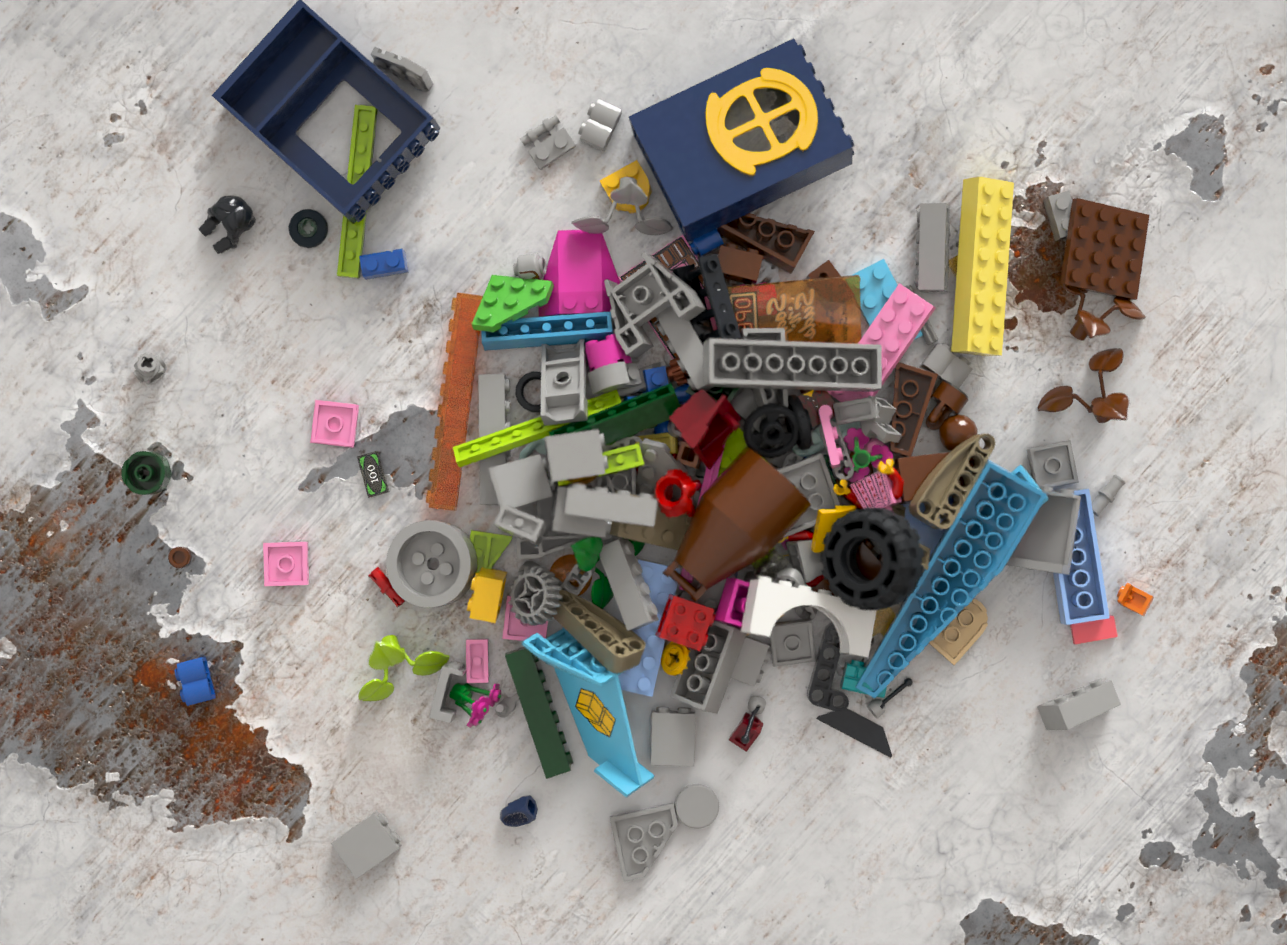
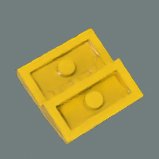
(824, 522)

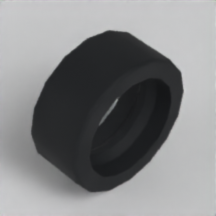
(520, 390)

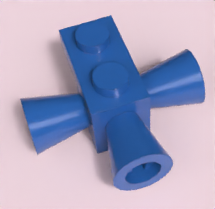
(657, 378)

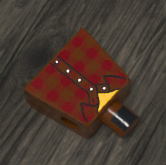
(813, 400)

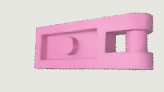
(830, 435)

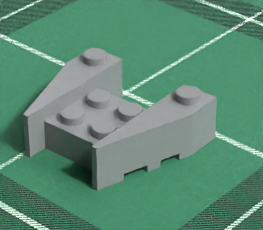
(644, 297)
(552, 540)

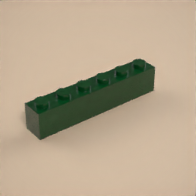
(628, 417)
(538, 712)

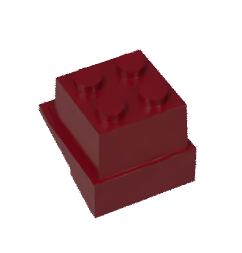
(706, 425)

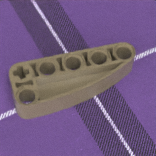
(944, 482)
(599, 633)

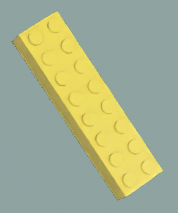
(982, 266)

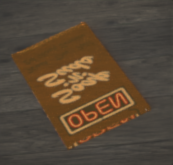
(807, 309)

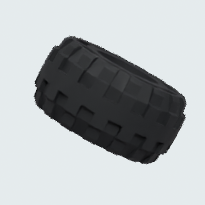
(899, 552)

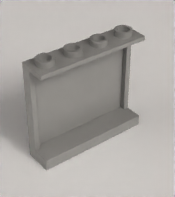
(1051, 534)

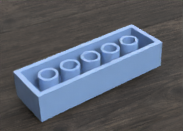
(1082, 592)
(643, 677)

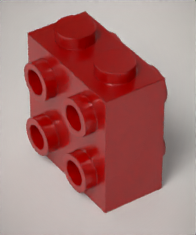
(685, 622)

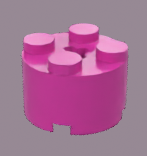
(605, 352)

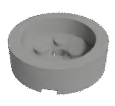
(410, 558)

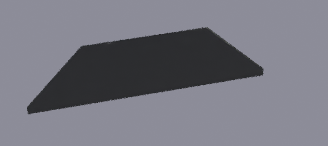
(859, 729)

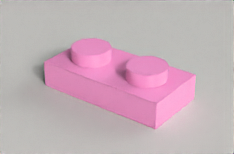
(477, 661)

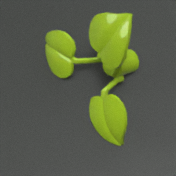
(389, 653)

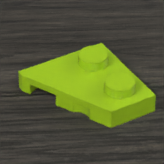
(488, 547)

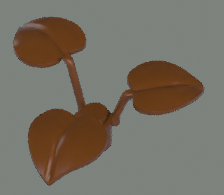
(1092, 326)
(1104, 408)

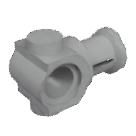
(149, 368)

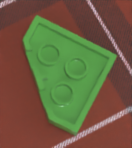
(509, 299)

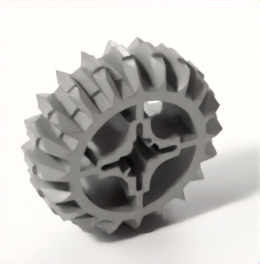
(535, 595)

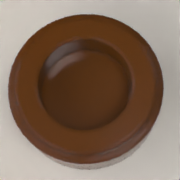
(179, 557)

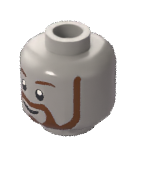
(530, 266)

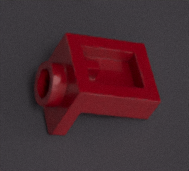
(740, 730)

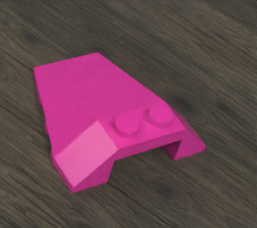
(578, 272)

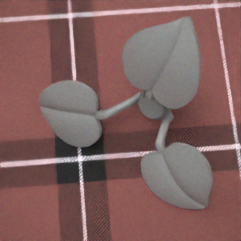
(628, 194)

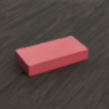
(1093, 630)

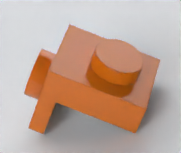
(1134, 599)

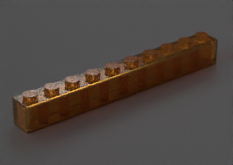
(456, 402)

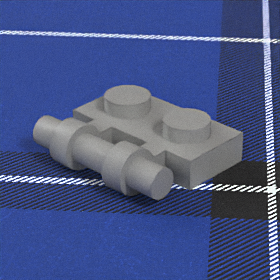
(552, 147)

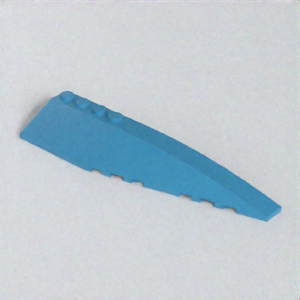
(958, 569)

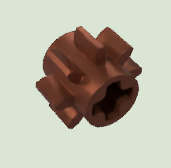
(675, 373)

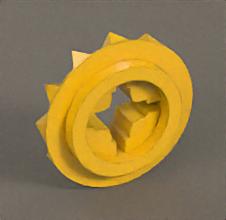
(669, 662)

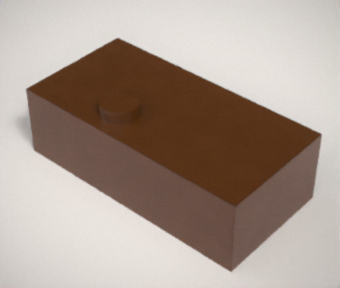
(915, 471)

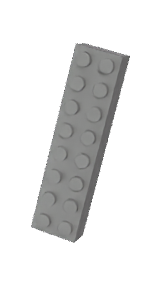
(792, 365)

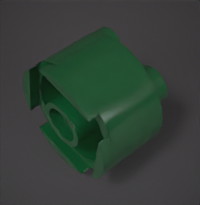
(143, 461)

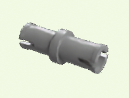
(1107, 494)

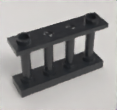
(718, 296)

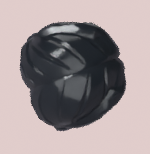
(235, 217)

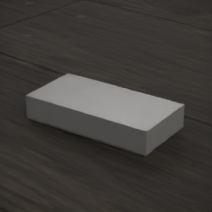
(856, 410)

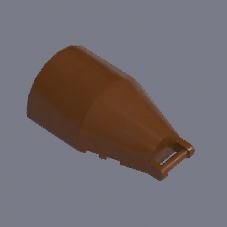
(736, 522)

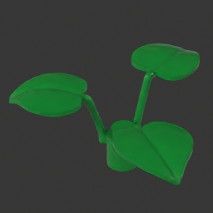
(587, 555)

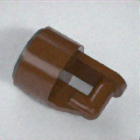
(949, 400)

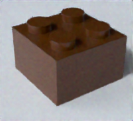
(740, 264)

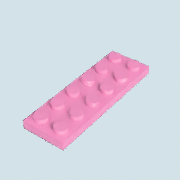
(893, 330)

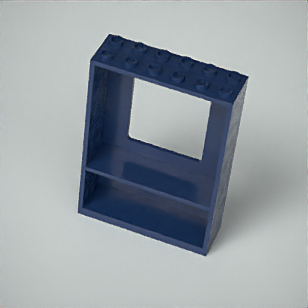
(288, 82)

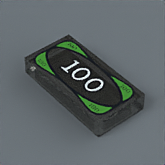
(373, 474)

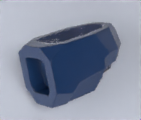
(519, 812)

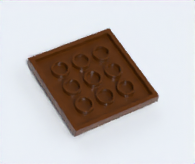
(1104, 249)

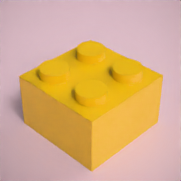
(487, 595)

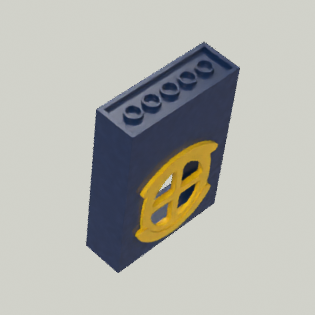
(710, 177)

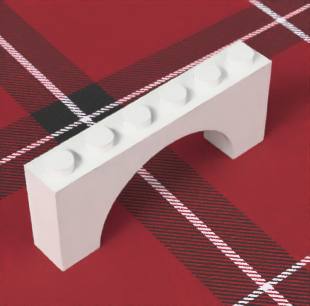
(770, 600)

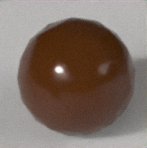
(956, 430)

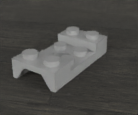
(563, 400)

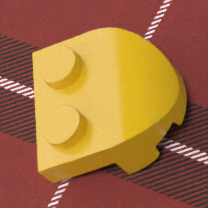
(632, 170)

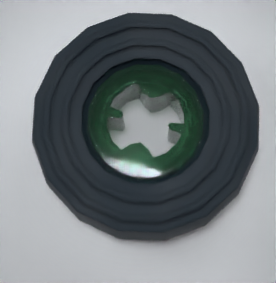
(300, 236)

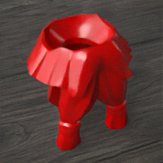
(664, 492)

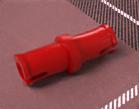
(386, 588)

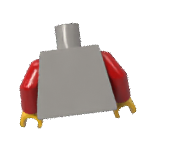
(803, 558)

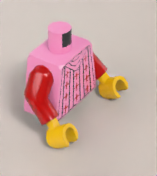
(875, 491)

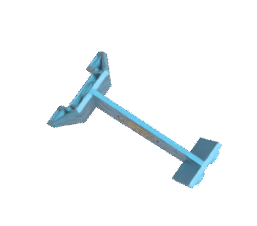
(596, 707)

